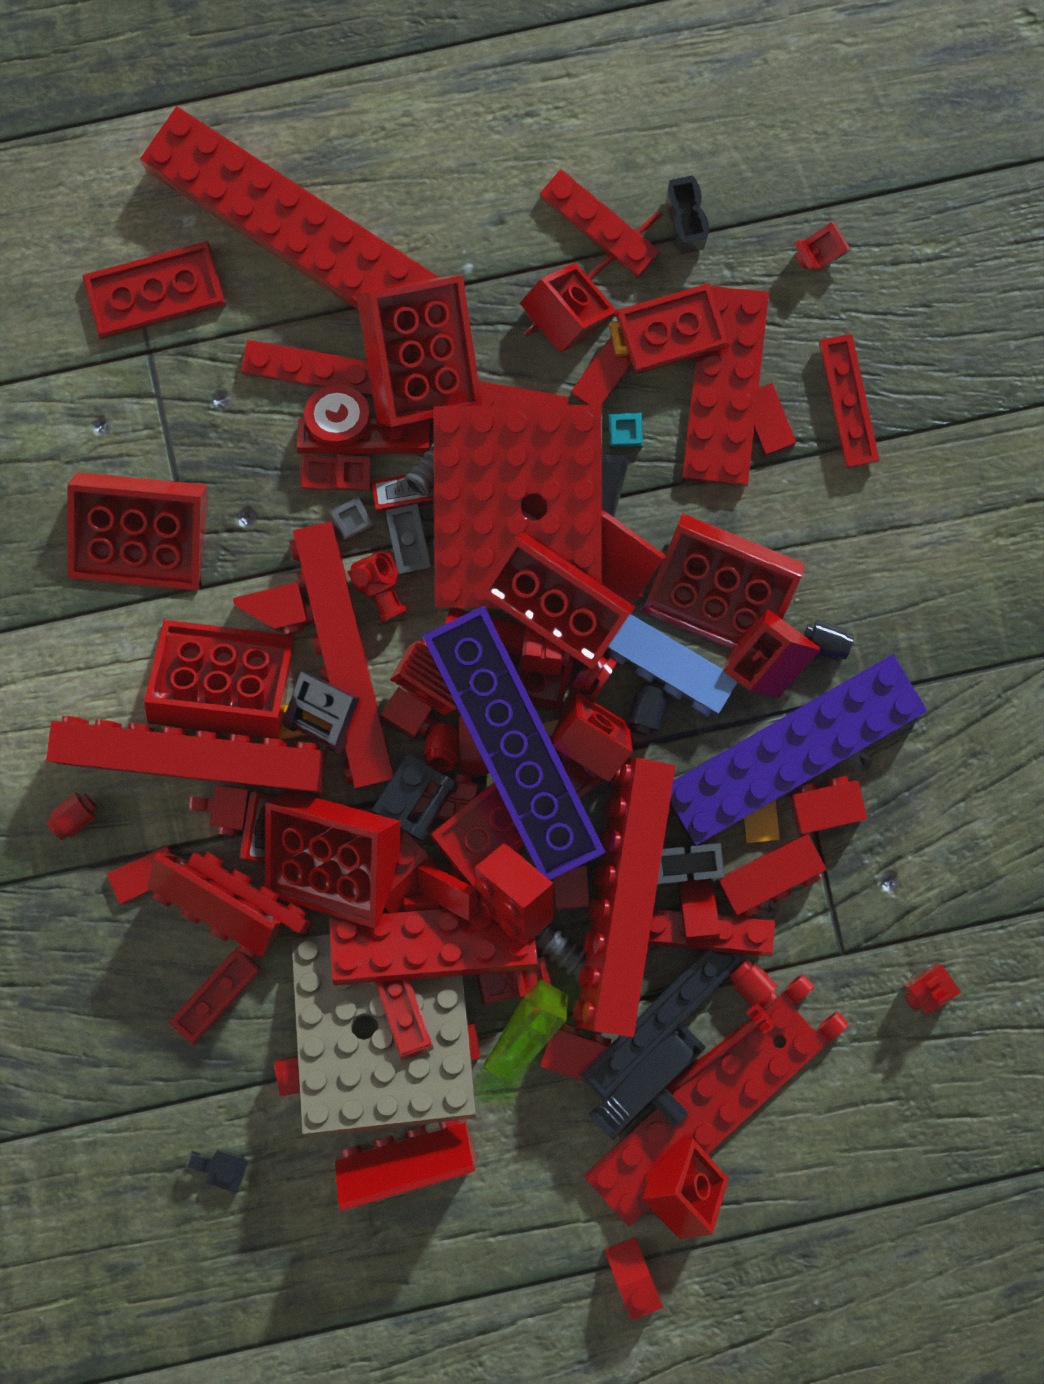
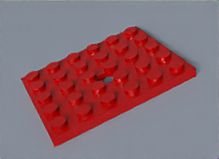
(485, 470)

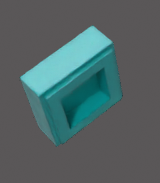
(625, 430)

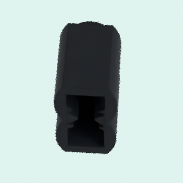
(689, 219)

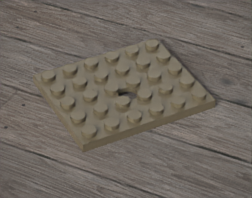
(364, 1083)

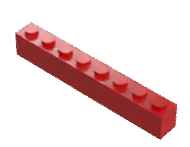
(342, 650)

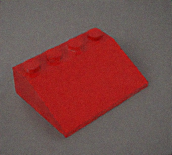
(418, 348)
(135, 530)
(720, 582)
(219, 679)
(330, 856)
(213, 904)
(404, 1163)

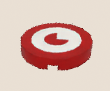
(337, 415)

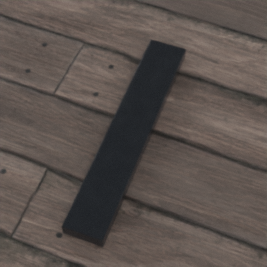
(659, 1020)

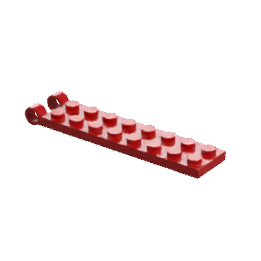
(715, 1100)

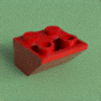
(770, 656)

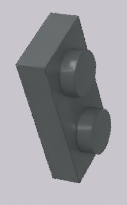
(408, 539)

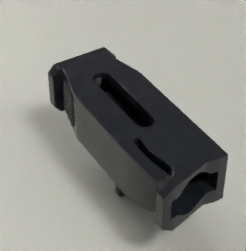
(649, 1084)

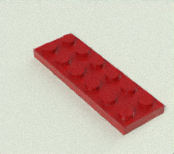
(727, 393)
(486, 824)
(424, 947)

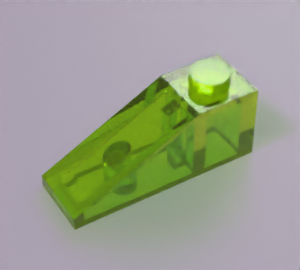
(528, 1031)

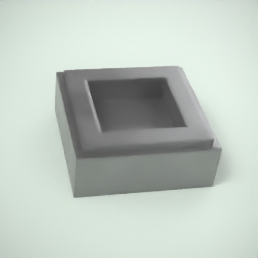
(352, 519)

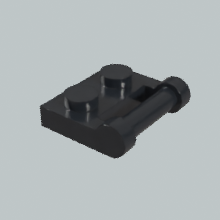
(324, 702)
(406, 791)

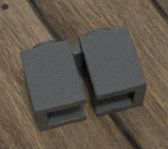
(700, 863)

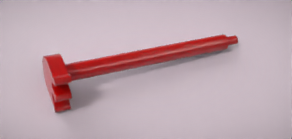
(759, 1019)

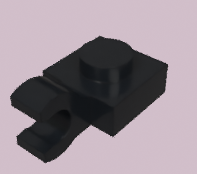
(223, 1170)

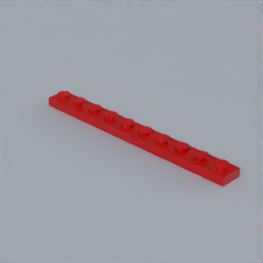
(324, 370)

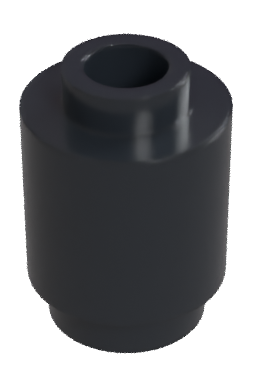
(831, 639)
(648, 710)

